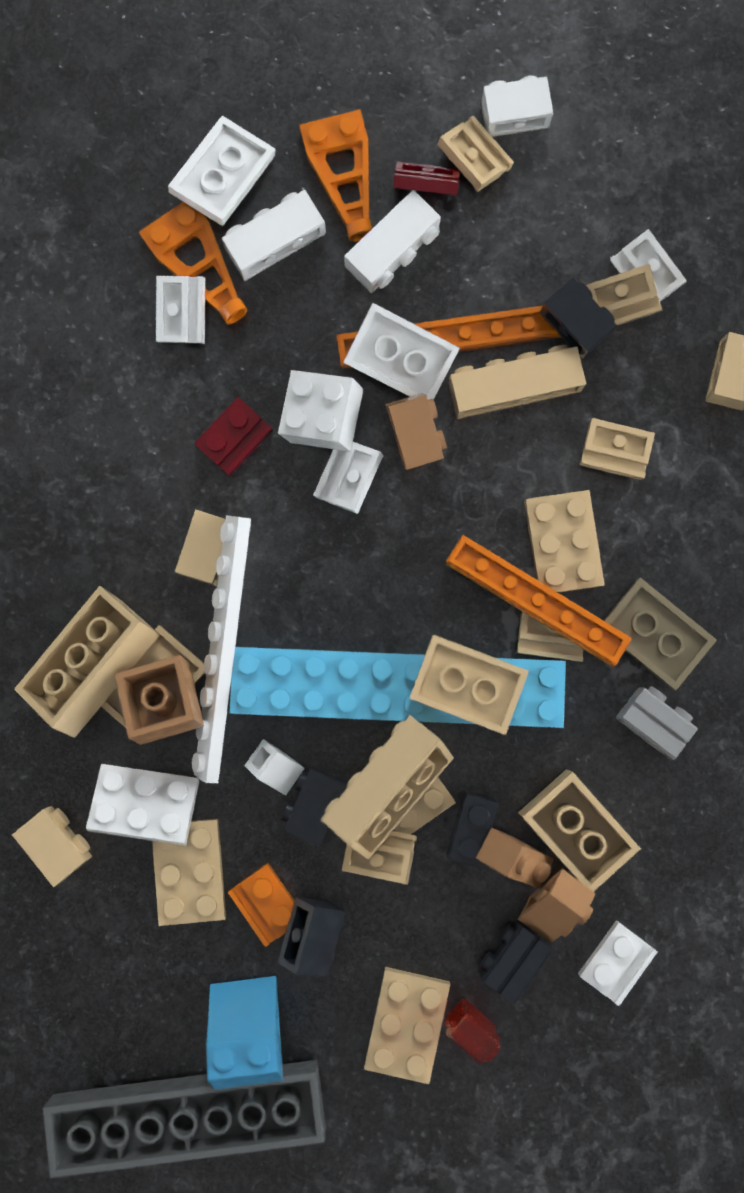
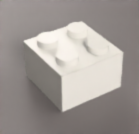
(320, 410)

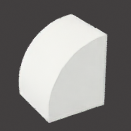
(274, 767)

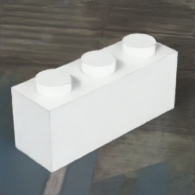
(274, 234)
(393, 242)

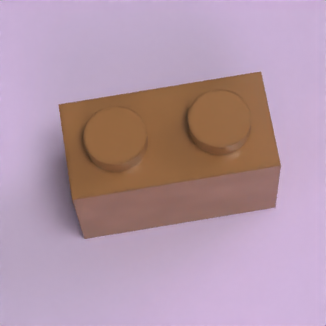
(416, 431)
(515, 858)
(558, 906)

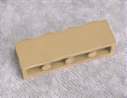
(516, 381)

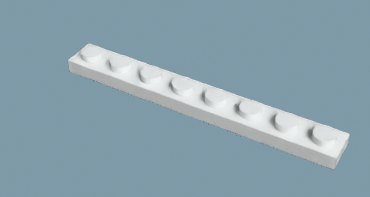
(222, 638)

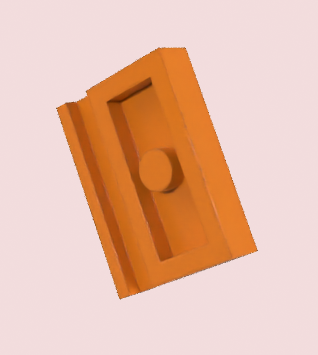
(264, 903)

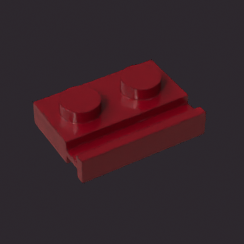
(426, 178)
(233, 436)

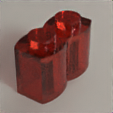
(472, 1032)

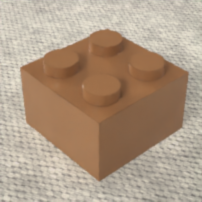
(159, 700)

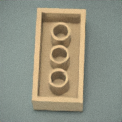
(82, 662)
(387, 787)

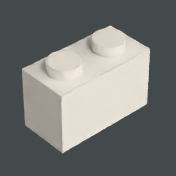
(516, 106)

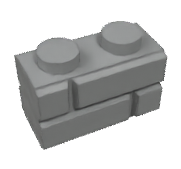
(657, 722)

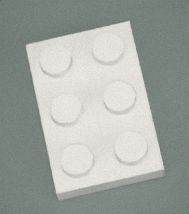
(221, 170)
(400, 353)
(143, 804)

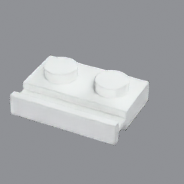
(646, 251)
(180, 309)
(348, 477)
(617, 963)

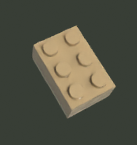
(579, 830)

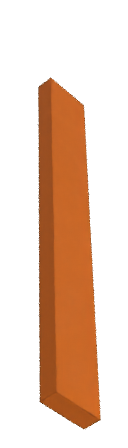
(479, 330)

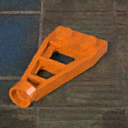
(333, 136)
(177, 229)

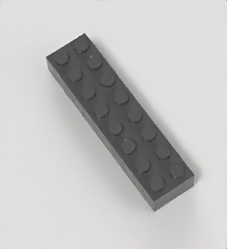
(181, 1121)

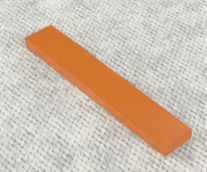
(538, 601)

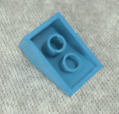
(244, 1033)

